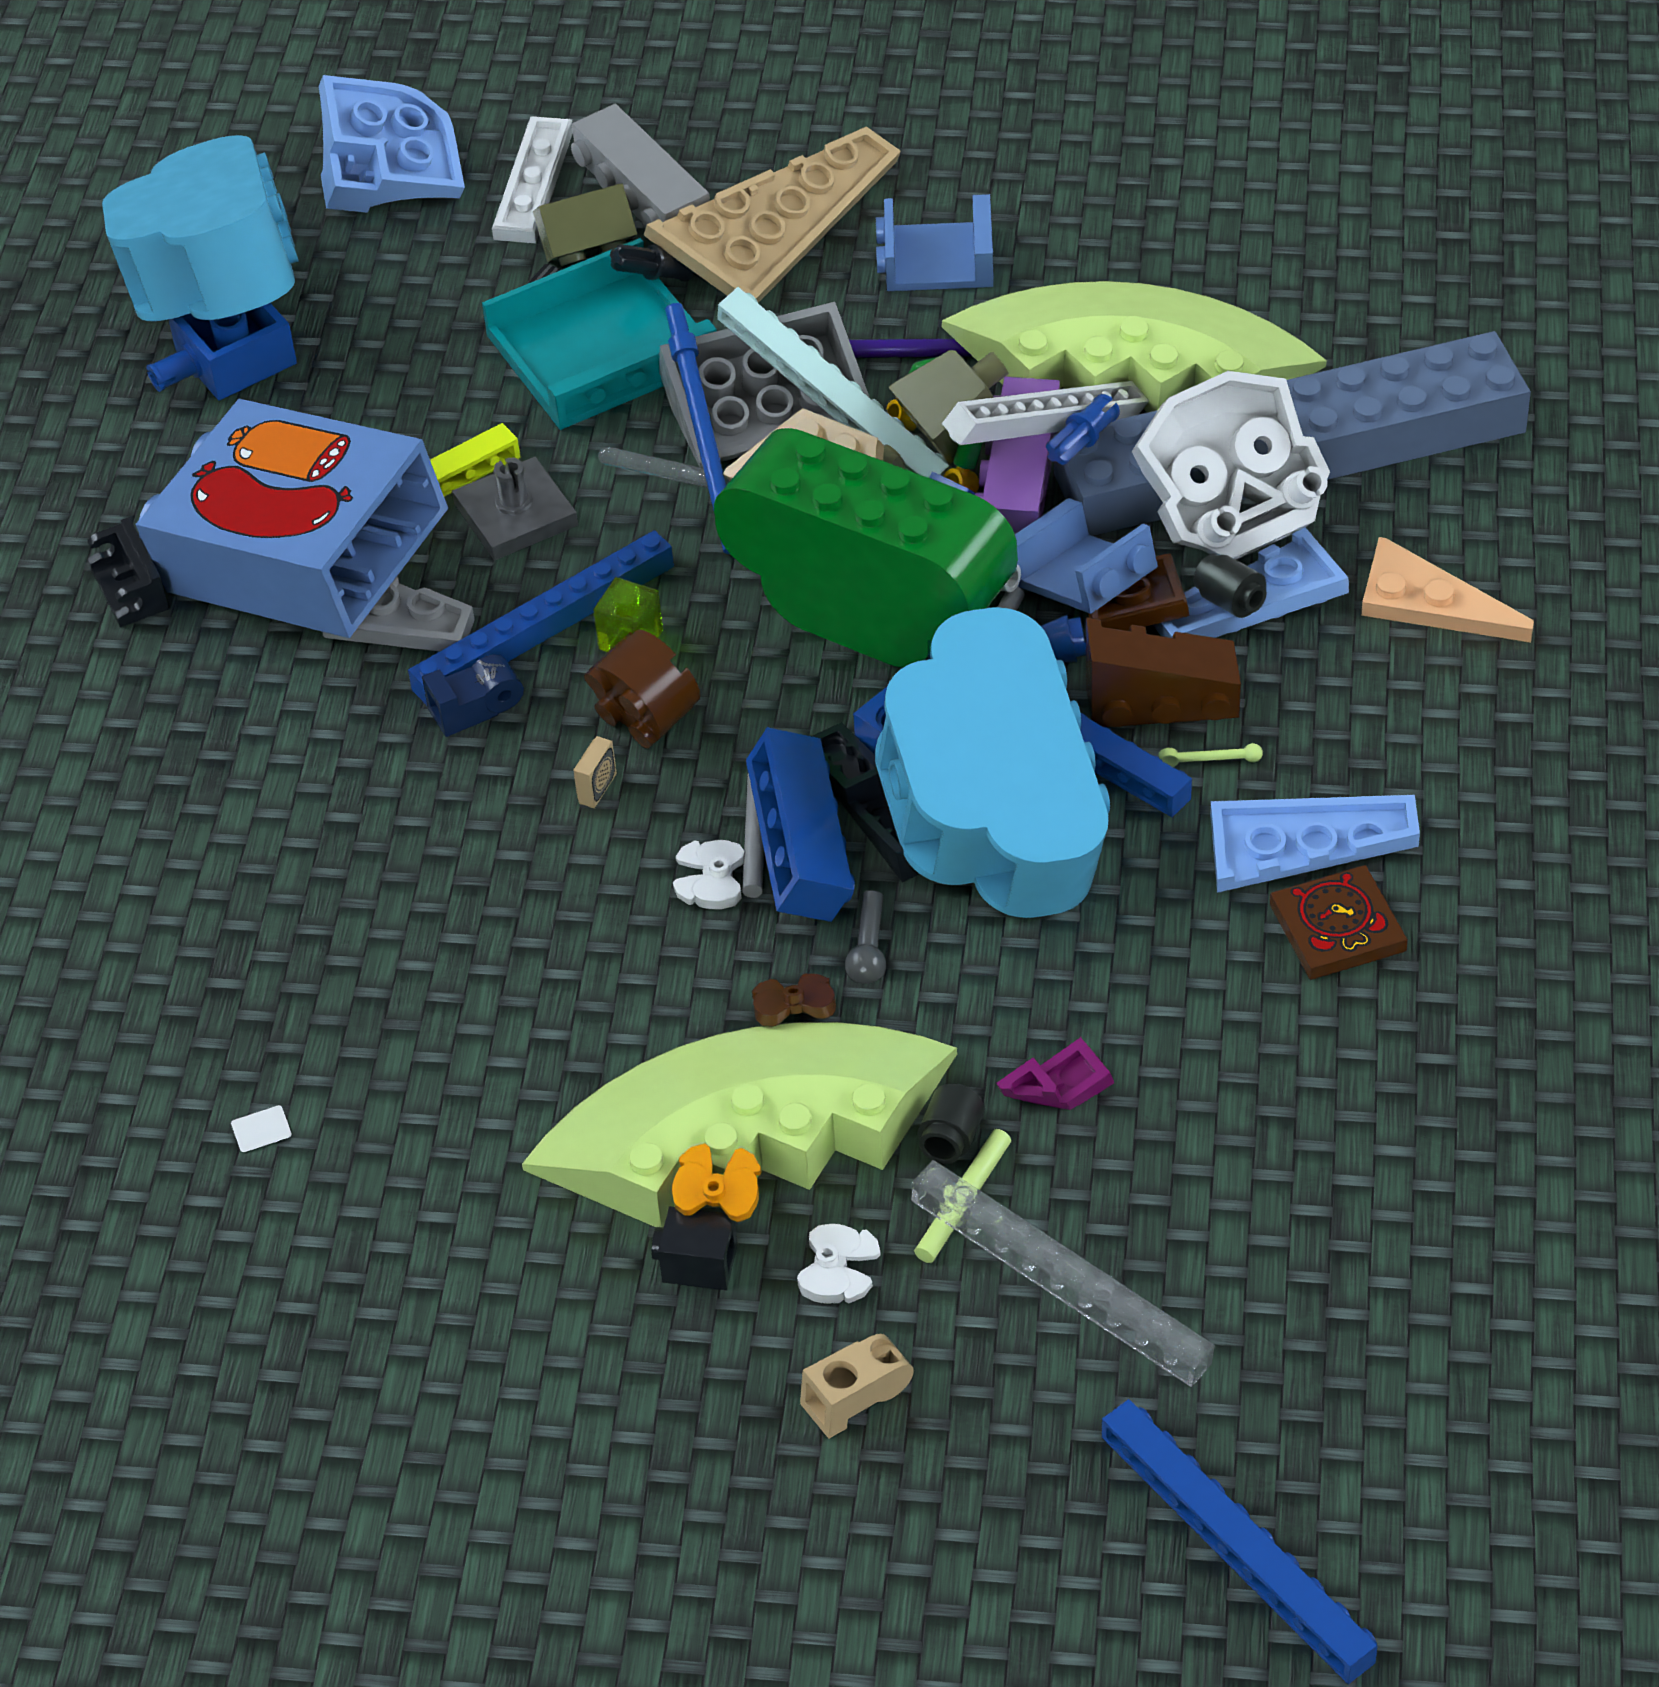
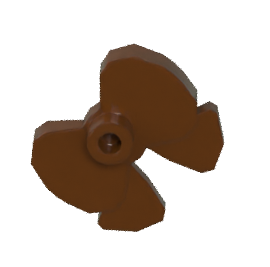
(811, 996)

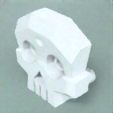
(1216, 432)

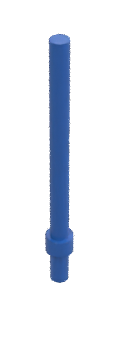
(684, 351)

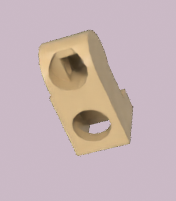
(853, 1382)

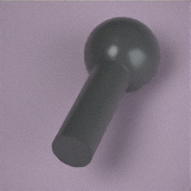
(865, 961)

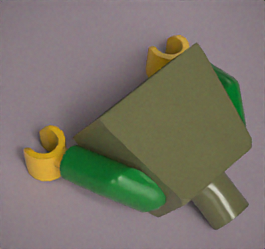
(932, 392)

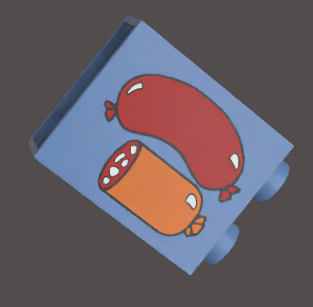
(292, 516)

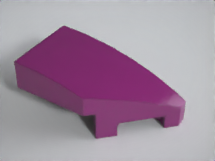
(1061, 1081)

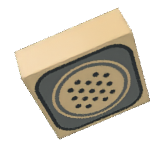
(595, 771)

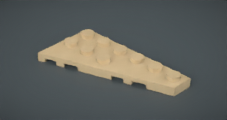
(774, 219)

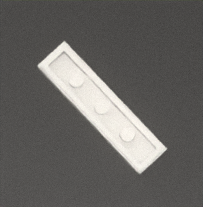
(532, 178)

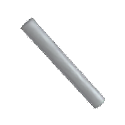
(754, 850)

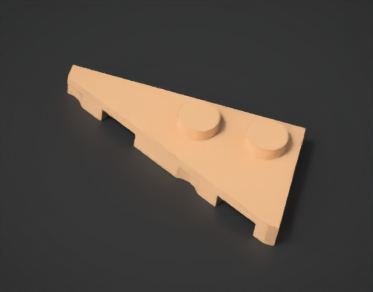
(1419, 593)

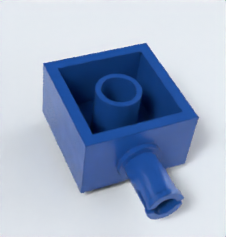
(226, 351)

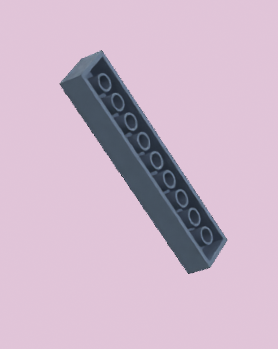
(1356, 413)

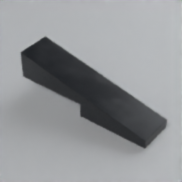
(860, 791)

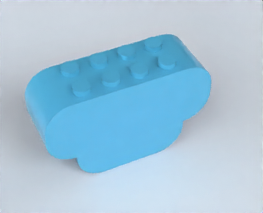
(202, 233)
(993, 767)

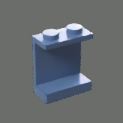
(936, 253)
(1077, 568)

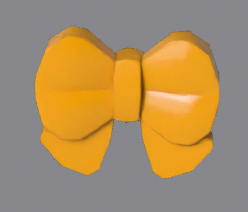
(734, 1191)

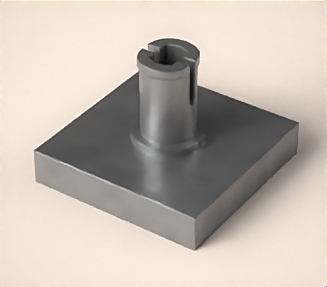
(514, 507)

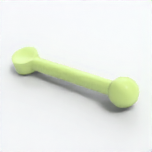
(1251, 753)

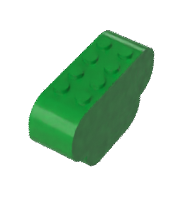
(862, 545)

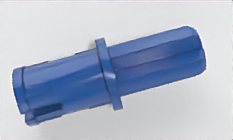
(1082, 430)

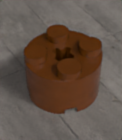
(642, 687)

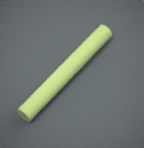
(975, 1175)

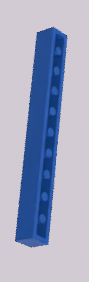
(549, 611)
(1136, 769)
(1240, 1541)

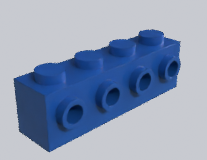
(799, 825)

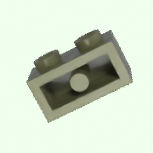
(584, 224)

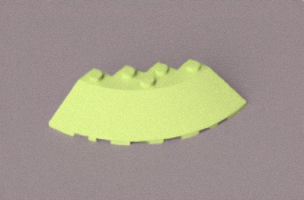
(1127, 333)
(774, 1091)

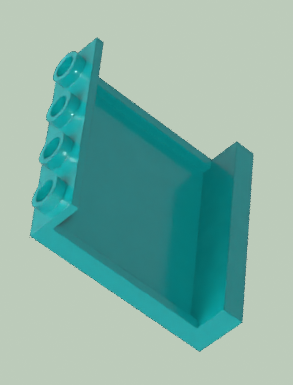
(585, 336)

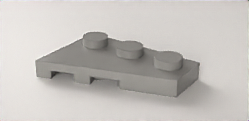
(414, 620)

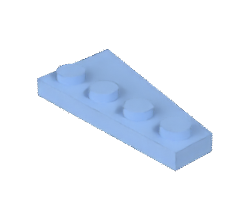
(1295, 579)
(1295, 836)

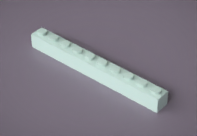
(823, 380)

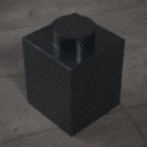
(696, 1249)

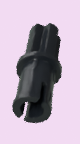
(649, 261)

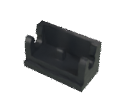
(127, 574)

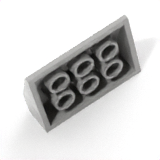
(745, 391)

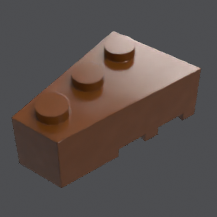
(1158, 678)

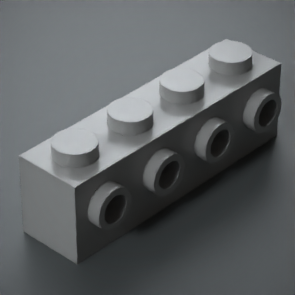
(622, 152)

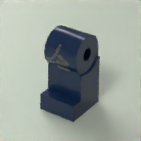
(472, 694)

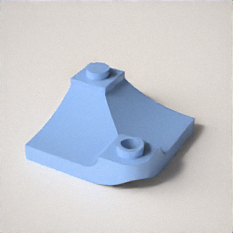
(384, 145)

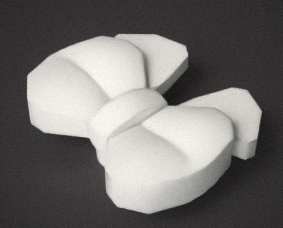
(716, 886)
(828, 1277)

